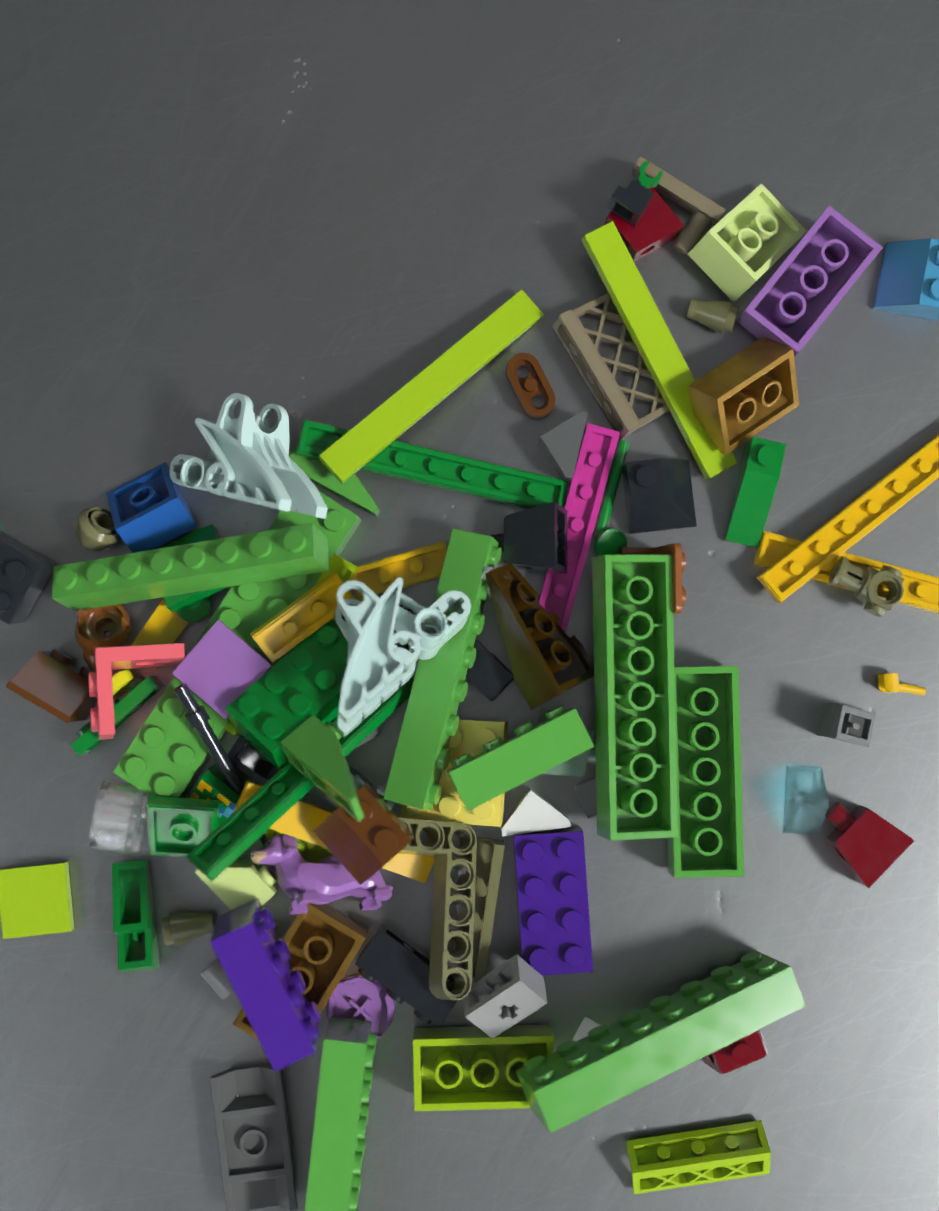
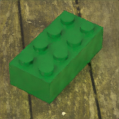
(292, 691)

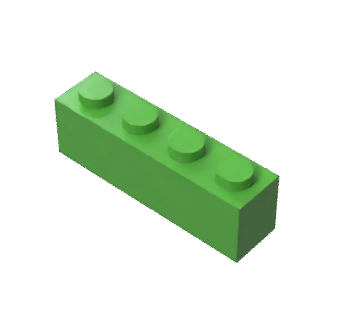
(519, 757)

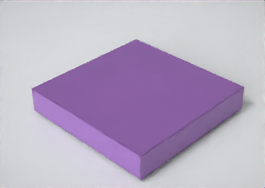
(221, 667)

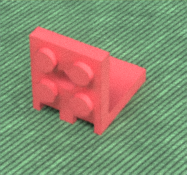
(123, 658)

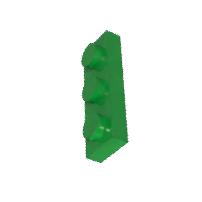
(140, 693)

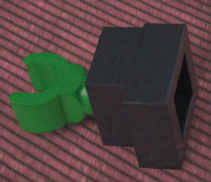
(636, 198)

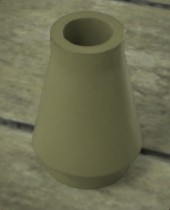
(714, 314)
(184, 927)

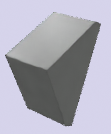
(563, 444)
(846, 724)

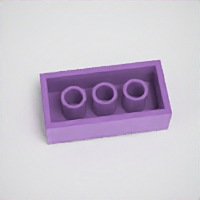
(810, 281)

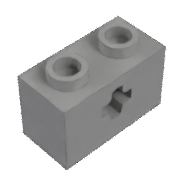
(505, 996)

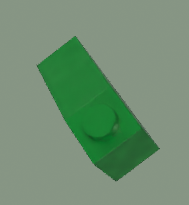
(754, 490)

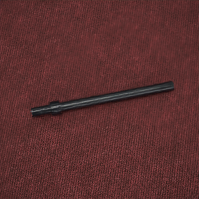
(198, 718)

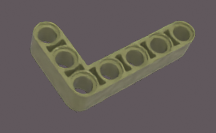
(445, 893)

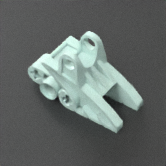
(249, 461)
(373, 658)

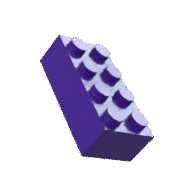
(553, 901)
(266, 983)

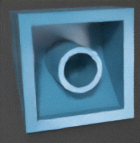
(910, 279)

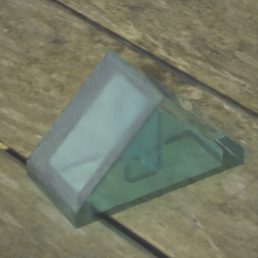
(805, 800)

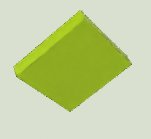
(36, 900)

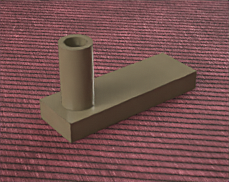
(702, 208)

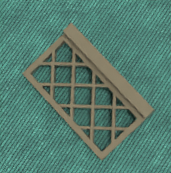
(596, 373)

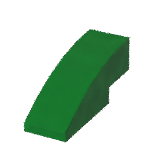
(134, 917)

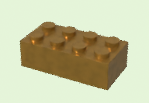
(321, 949)

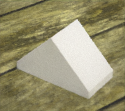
(533, 815)

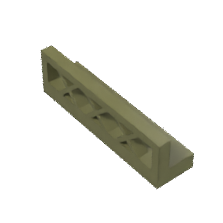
(488, 871)

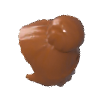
(95, 623)

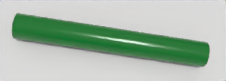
(611, 487)

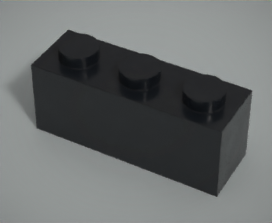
(404, 975)

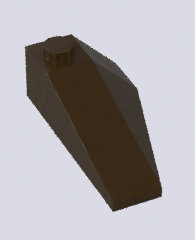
(538, 649)

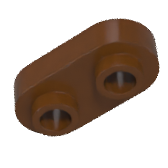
(531, 386)

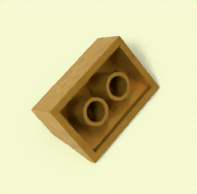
(746, 393)

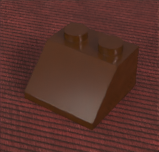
(55, 685)
(368, 843)

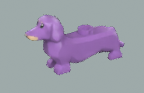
(317, 881)

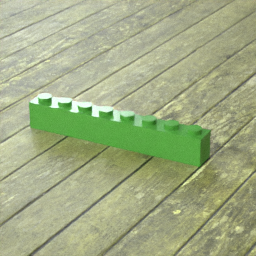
(191, 567)
(441, 680)

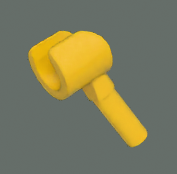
(890, 683)

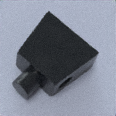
(536, 539)

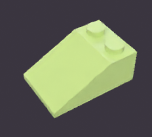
(747, 242)

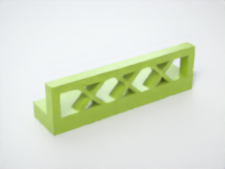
(698, 1154)

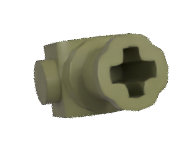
(865, 584)

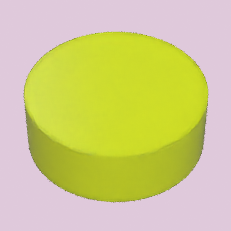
(121, 681)

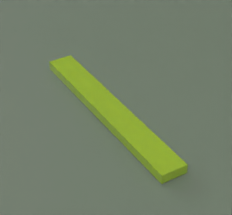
(653, 342)
(430, 387)

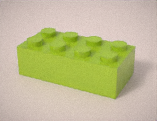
(471, 1070)

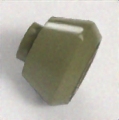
(96, 529)

